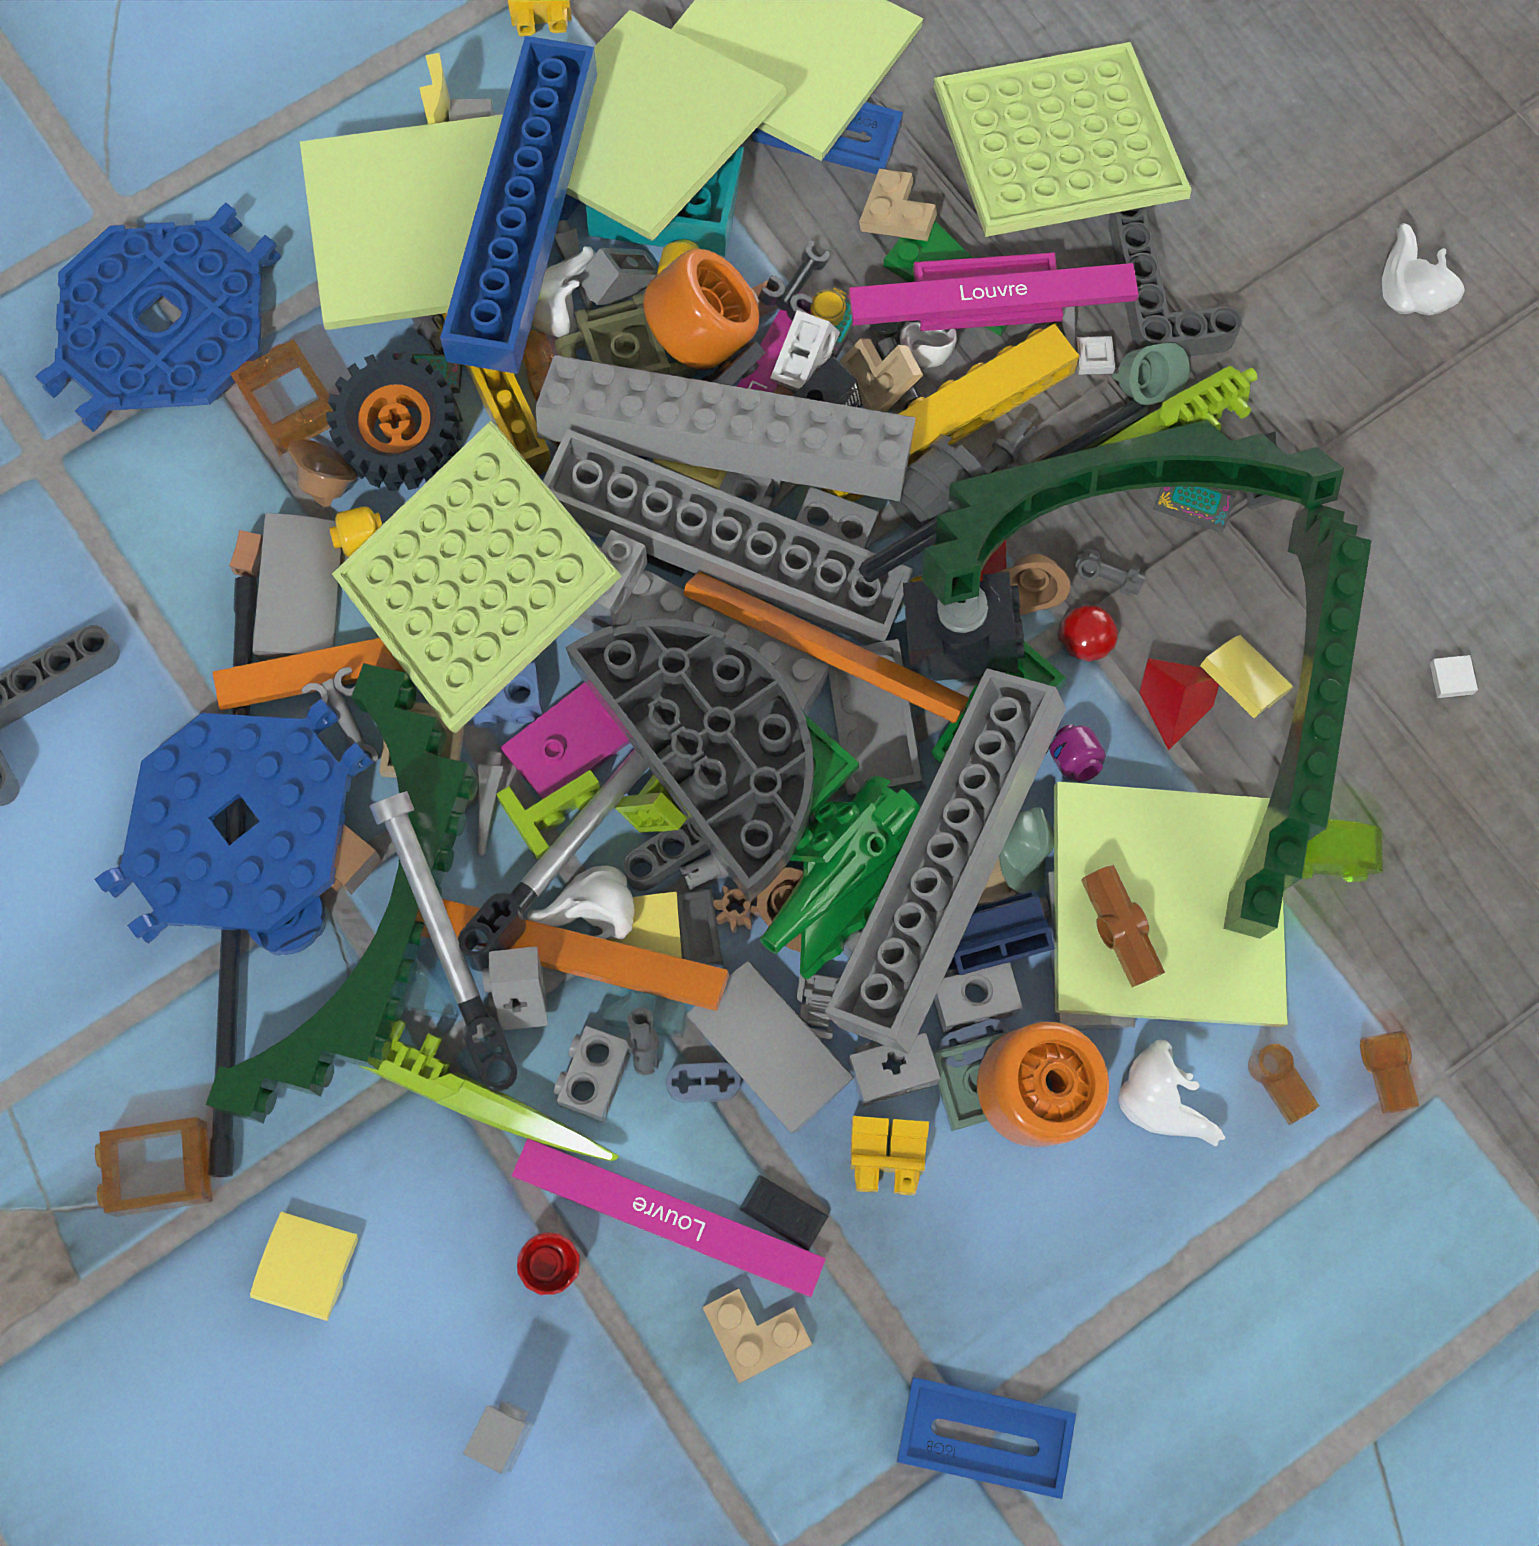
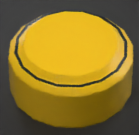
(828, 306)

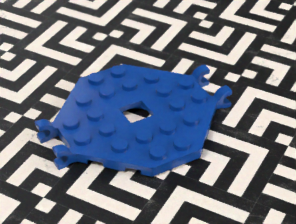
(120, 278)
(271, 869)

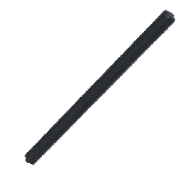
(926, 535)

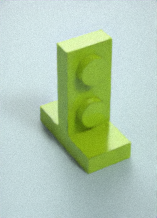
(651, 809)
(548, 812)

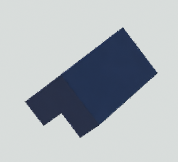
(1003, 933)

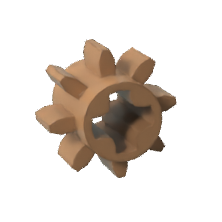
(733, 917)

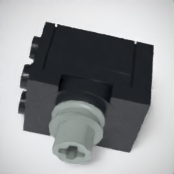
(964, 635)

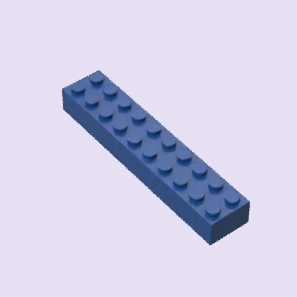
(520, 206)

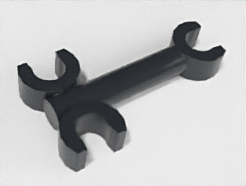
(787, 297)

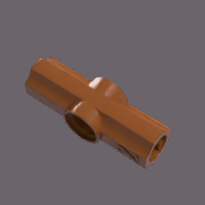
(1122, 925)

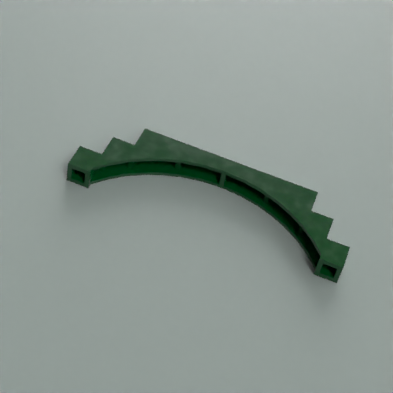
(998, 504)
(1299, 807)
(361, 1014)

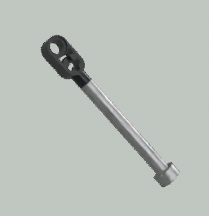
(394, 814)
(501, 918)

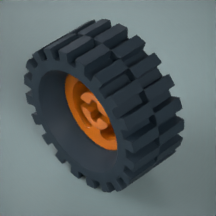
(384, 392)

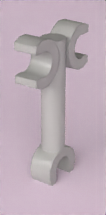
(332, 691)

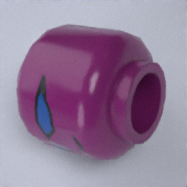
(1077, 752)

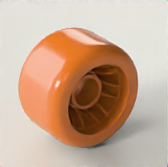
(701, 309)
(1015, 1088)

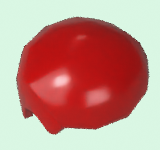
(1088, 633)
(548, 1263)

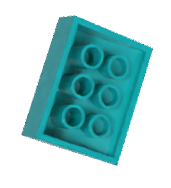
(703, 220)

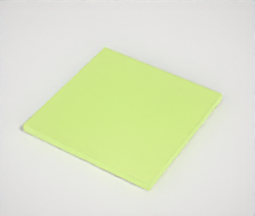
(819, 49)
(662, 122)
(1060, 139)
(394, 216)
(475, 576)
(1178, 864)

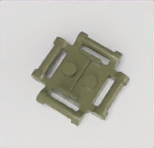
(620, 338)

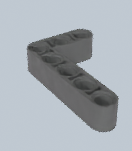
(1158, 321)
(50, 683)
(665, 865)

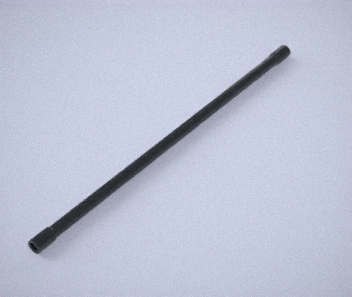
(222, 1142)

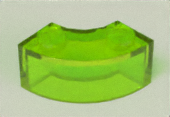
(1345, 851)

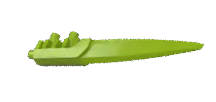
(1198, 403)
(429, 1077)

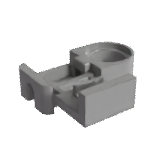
(818, 994)

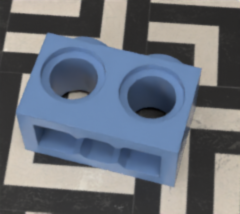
(504, 708)

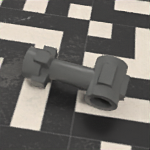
(1091, 567)

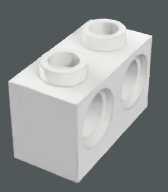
(804, 350)

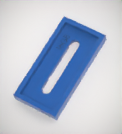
(875, 120)
(1037, 1474)

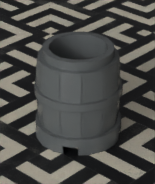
(929, 480)

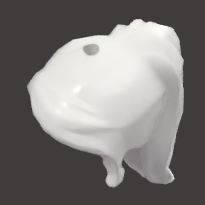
(1415, 283)
(556, 307)
(598, 897)
(1154, 1101)

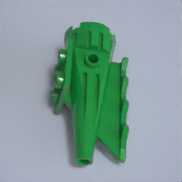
(845, 868)

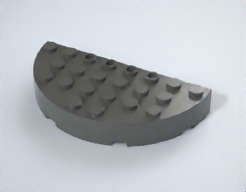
(714, 734)

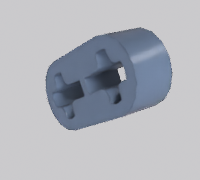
(970, 1034)
(703, 1092)

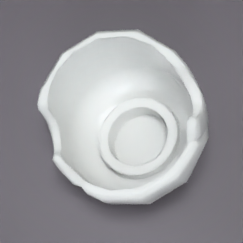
(928, 347)

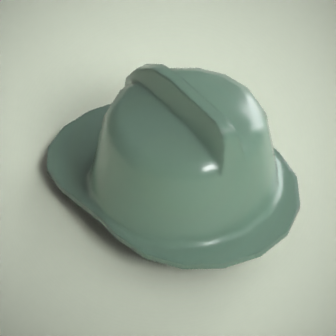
(1153, 373)
(1025, 851)

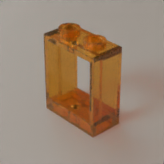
(299, 425)
(195, 1164)

